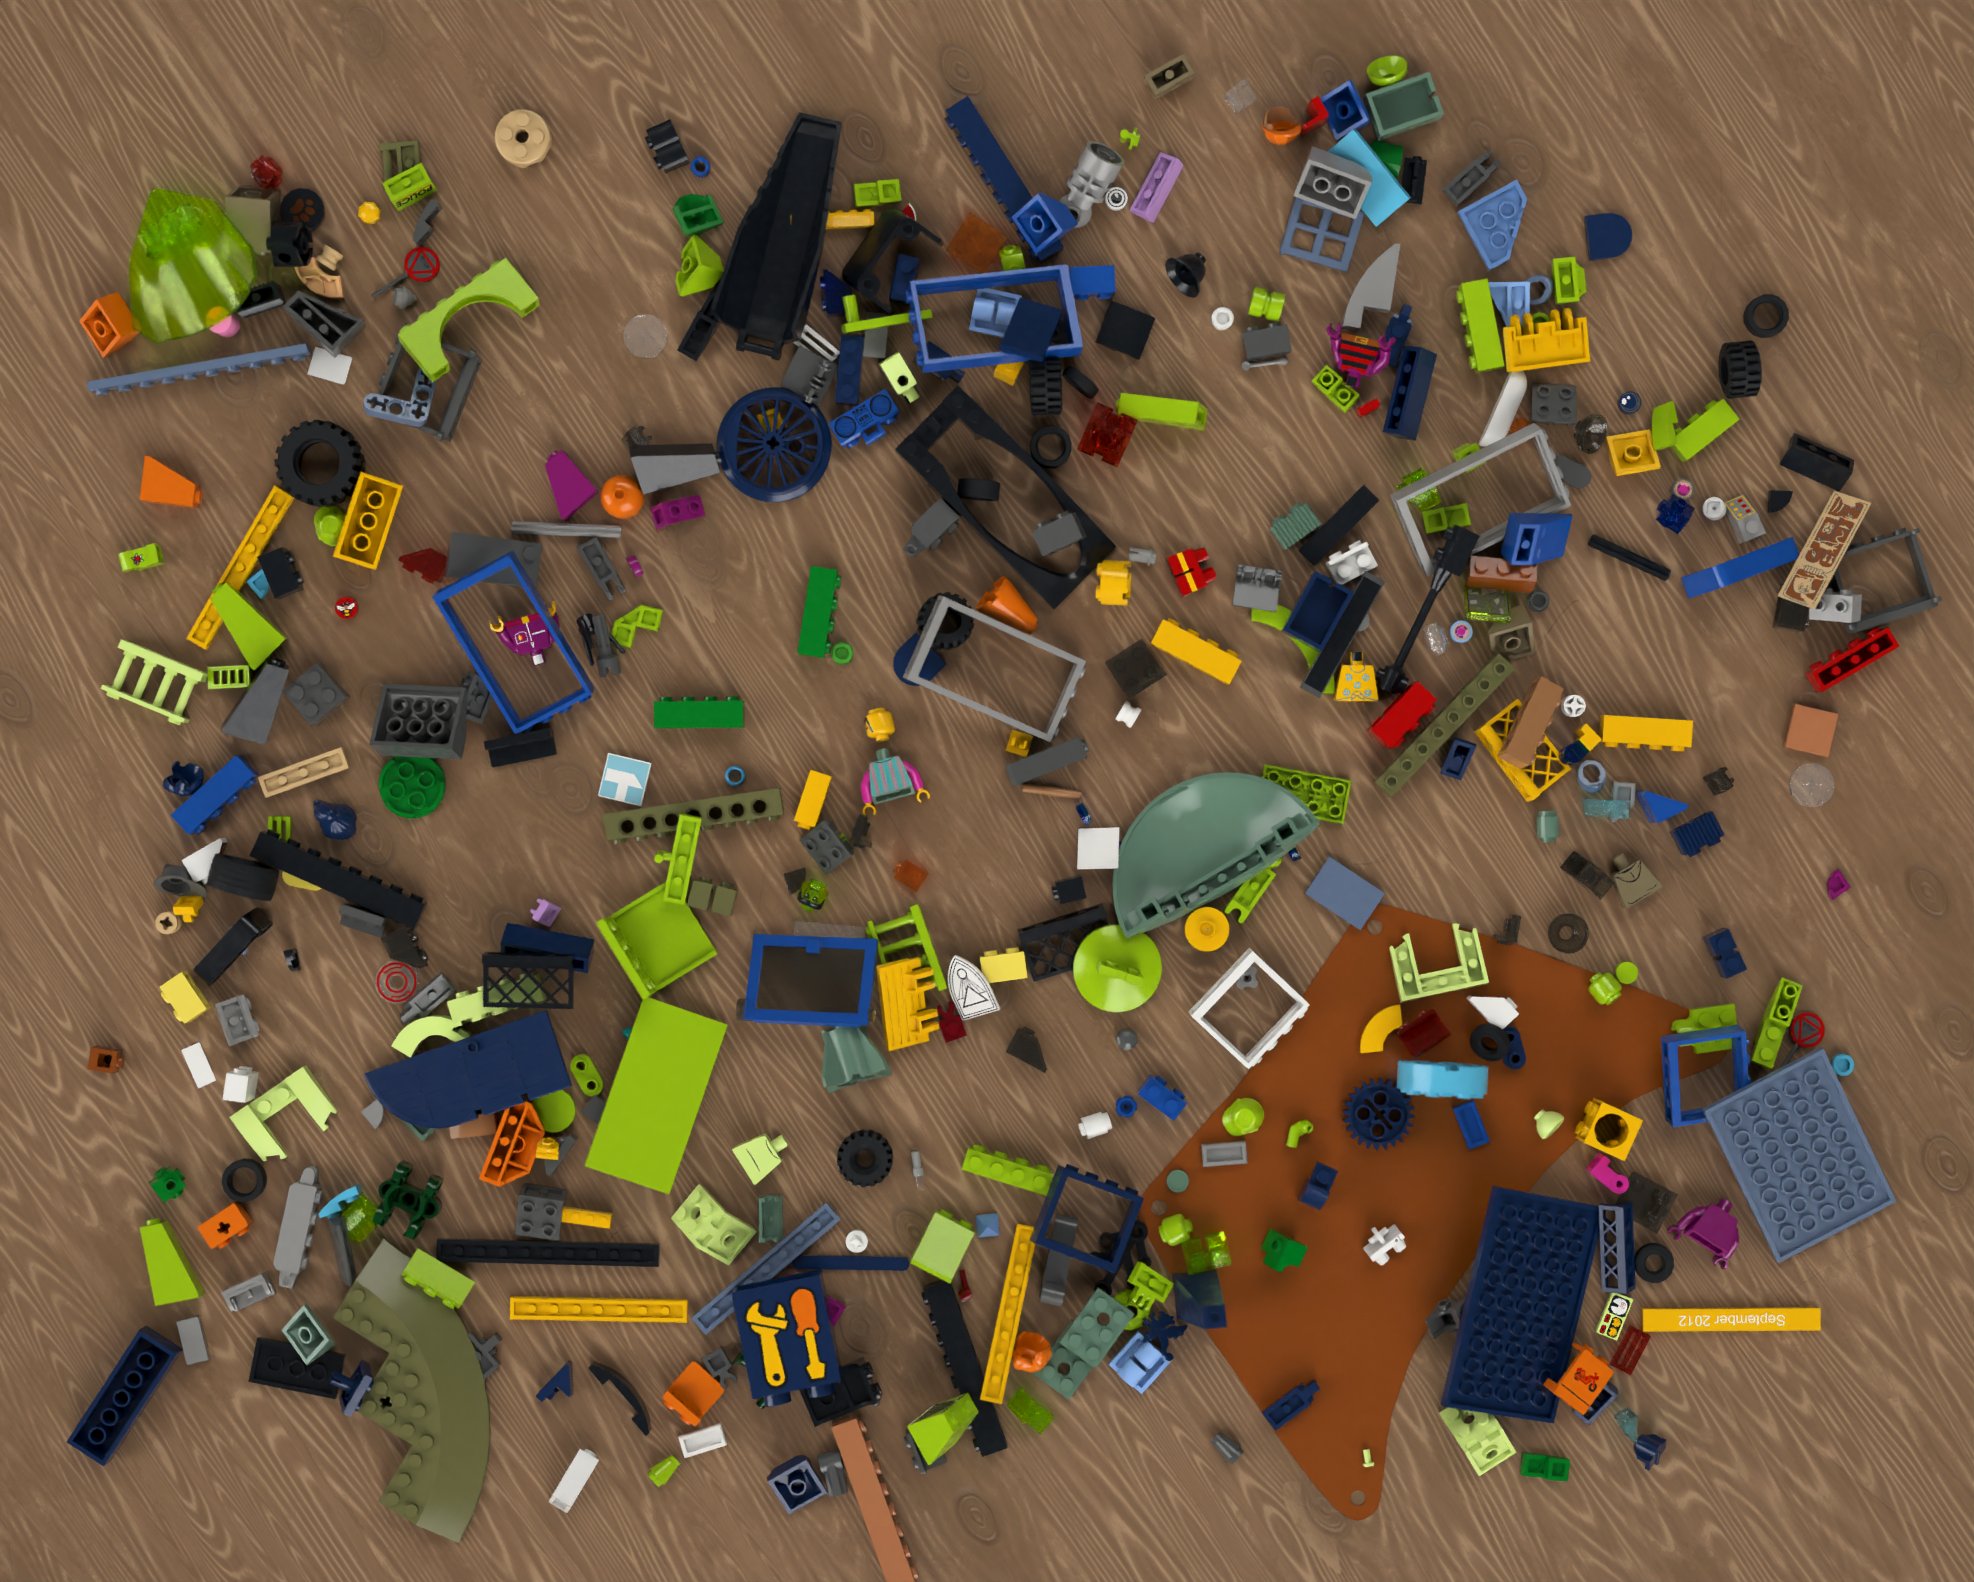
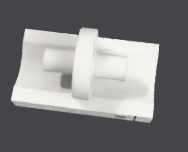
(1382, 1242)

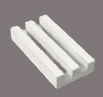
(807, 329)

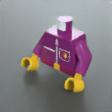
(527, 635)

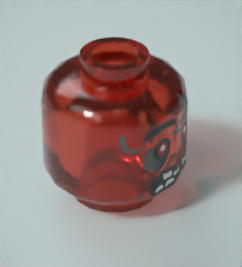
(266, 172)

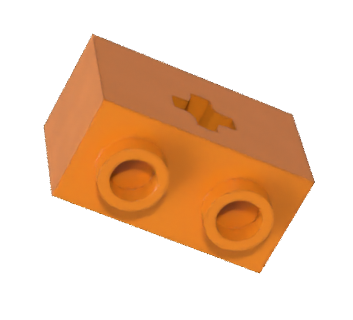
(213, 1229)

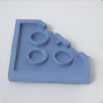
(1495, 223)

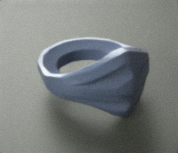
(1548, 285)
(1584, 783)

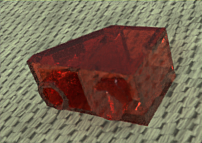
(428, 562)

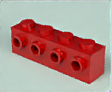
(1854, 658)

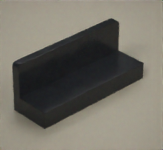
(1817, 462)
(521, 747)

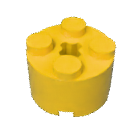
(1114, 582)

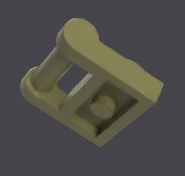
(407, 156)

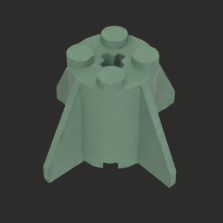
(850, 1058)

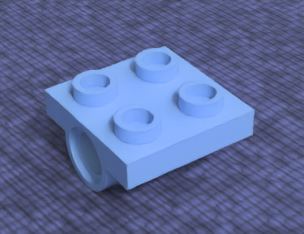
(992, 311)
(1139, 1362)

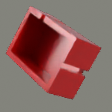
(1402, 715)

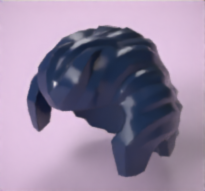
(184, 779)

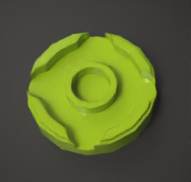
(555, 1110)

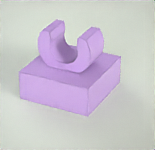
(546, 912)

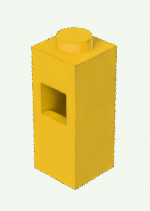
(812, 799)

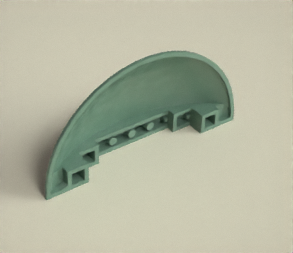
(1203, 844)

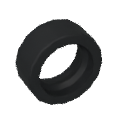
(1781, 308)
(1050, 429)
(978, 489)
(227, 1180)

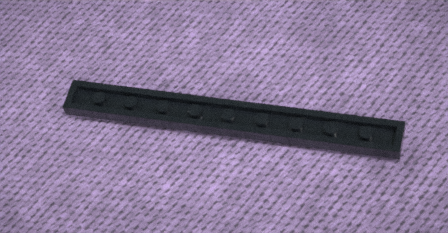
(548, 1252)

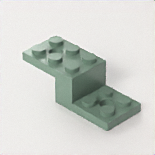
(1084, 1342)

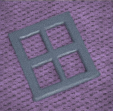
(1321, 232)

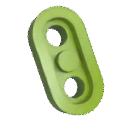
(586, 1075)

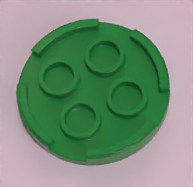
(412, 786)

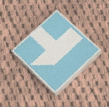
(624, 779)

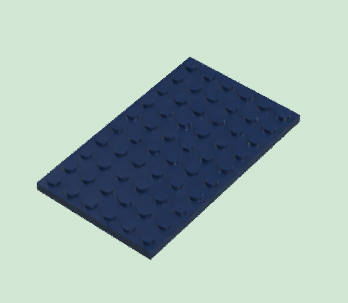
(1522, 1305)

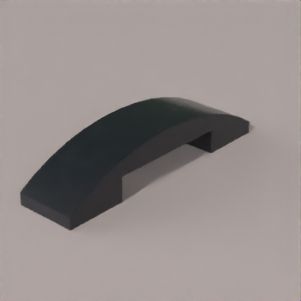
(605, 1373)

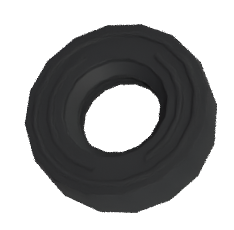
(1080, 382)
(1497, 1035)
(1667, 1262)

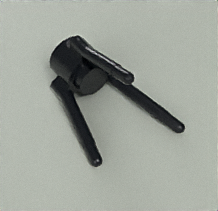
(586, 630)

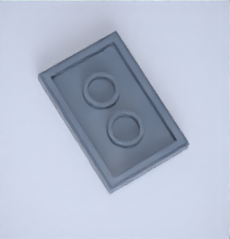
(1344, 893)

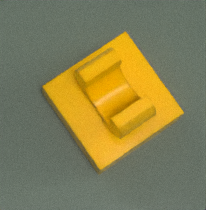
(1019, 743)
(188, 907)

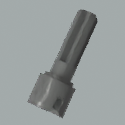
(607, 657)

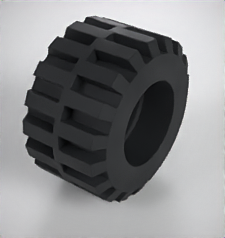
(1740, 369)
(1045, 387)
(943, 640)

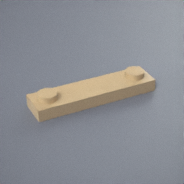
(304, 772)

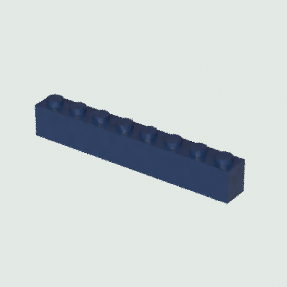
(995, 166)

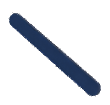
(851, 1262)

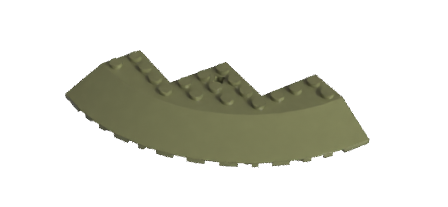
(433, 1391)

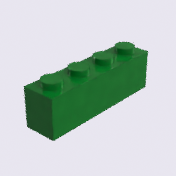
(818, 612)
(699, 714)

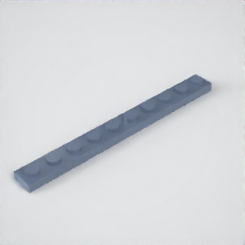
(190, 371)

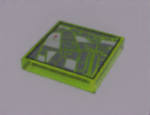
(1487, 604)

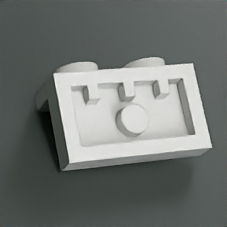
(1352, 563)

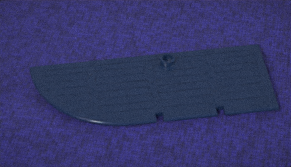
(474, 1074)

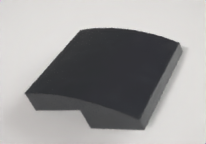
(1125, 330)

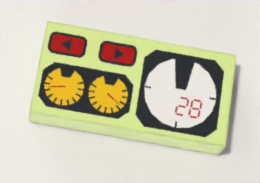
(1614, 1315)

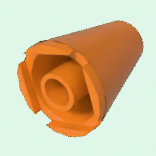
(1008, 607)

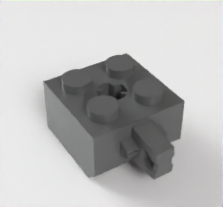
(931, 528)

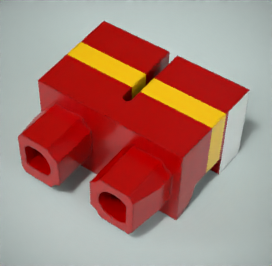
(1188, 561)

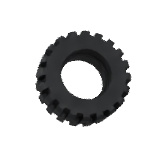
(290, 459)

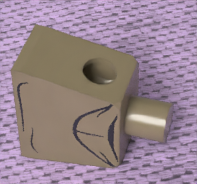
(1632, 881)

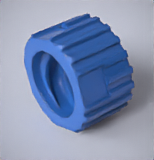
(700, 160)

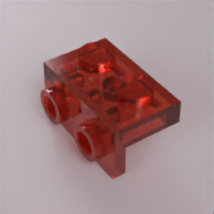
(1423, 1033)

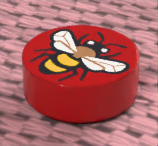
(346, 608)

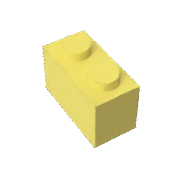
(1004, 965)
(184, 997)

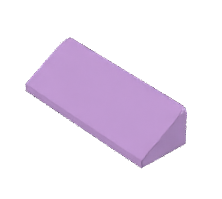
(1156, 187)

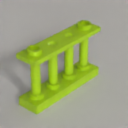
(922, 937)

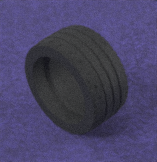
(243, 877)

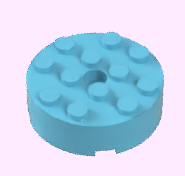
(1442, 1079)

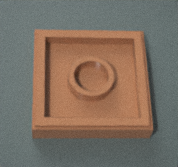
(1810, 730)

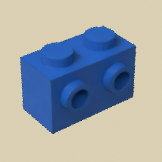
(1160, 1096)

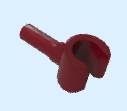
(966, 1293)

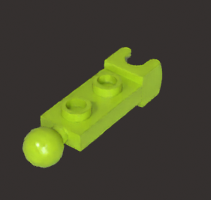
(1250, 892)

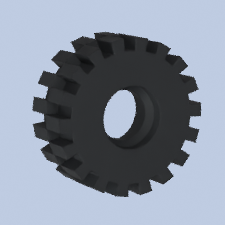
(865, 1175)

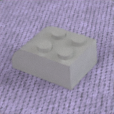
(1333, 183)

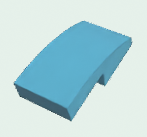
(334, 1207)

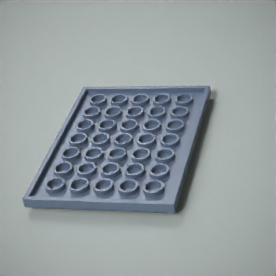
(1799, 1154)

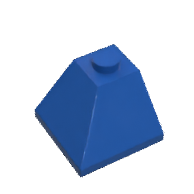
(1043, 221)

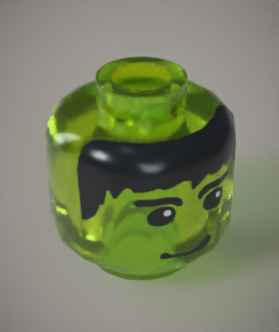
(812, 895)

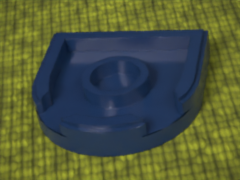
(1607, 235)
(931, 667)

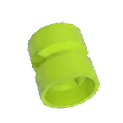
(1266, 304)

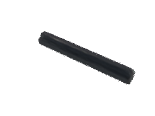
(1629, 557)

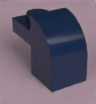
(1317, 1188)

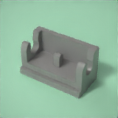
(249, 1291)

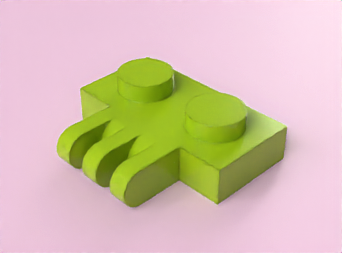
(1148, 1286)

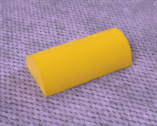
(367, 520)

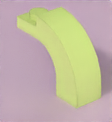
(416, 1032)

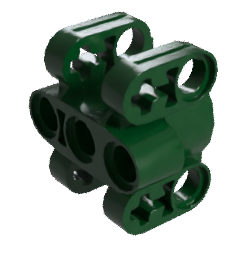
(401, 1188)

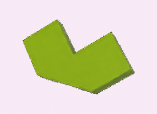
(643, 617)

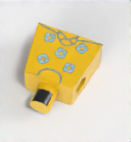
(1356, 681)

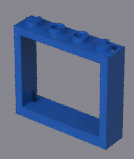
(1670, 1068)

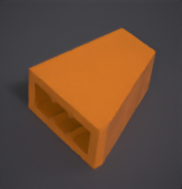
(168, 487)

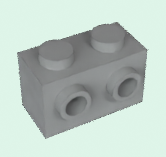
(1838, 606)

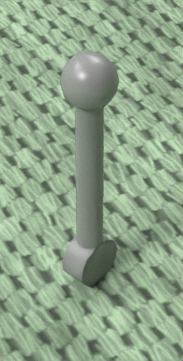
(1246, 365)

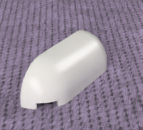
(1505, 408)

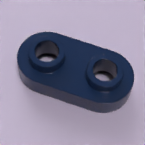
(1515, 1048)

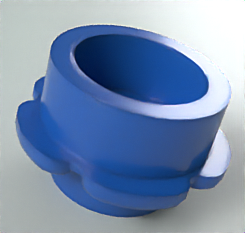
(1132, 1106)

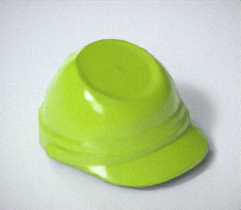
(328, 524)
(1243, 1117)

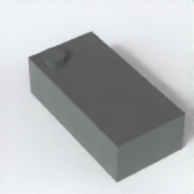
(472, 552)

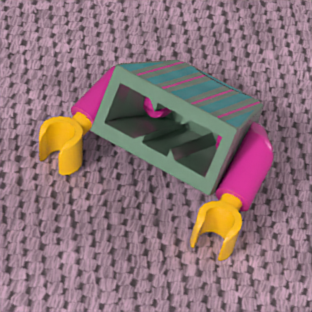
(889, 780)

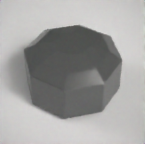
(1127, 1039)

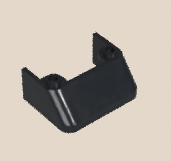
(857, 270)

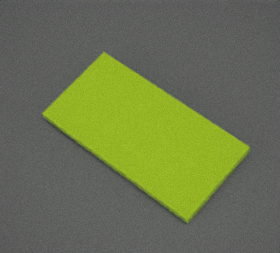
(656, 1095)

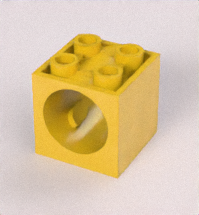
(1628, 1129)

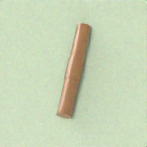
(1051, 791)

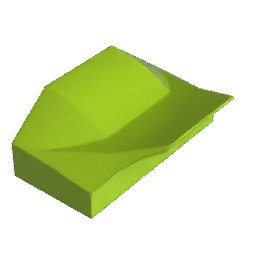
(1567, 280)

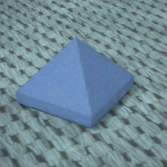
(987, 1225)

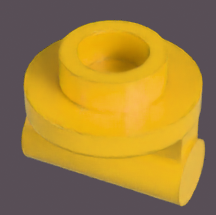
(547, 1149)

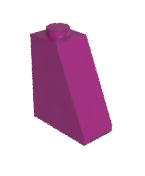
(568, 484)

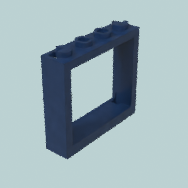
(1050, 1203)

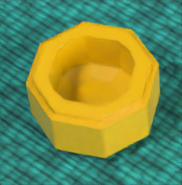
(369, 212)

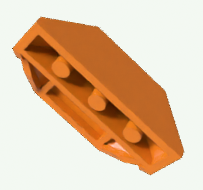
(513, 1145)

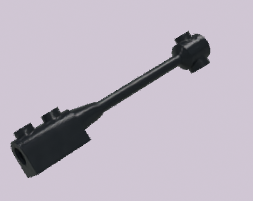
(1449, 560)

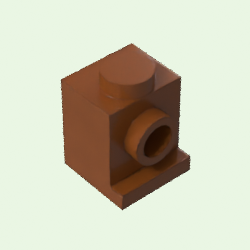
(98, 1060)

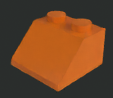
(109, 324)

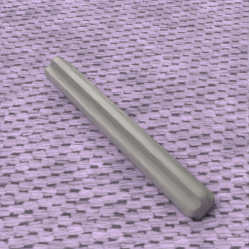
(566, 529)

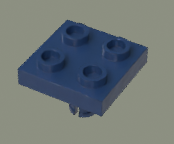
(353, 1387)

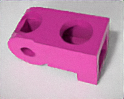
(1613, 1180)

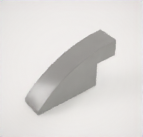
(1373, 290)

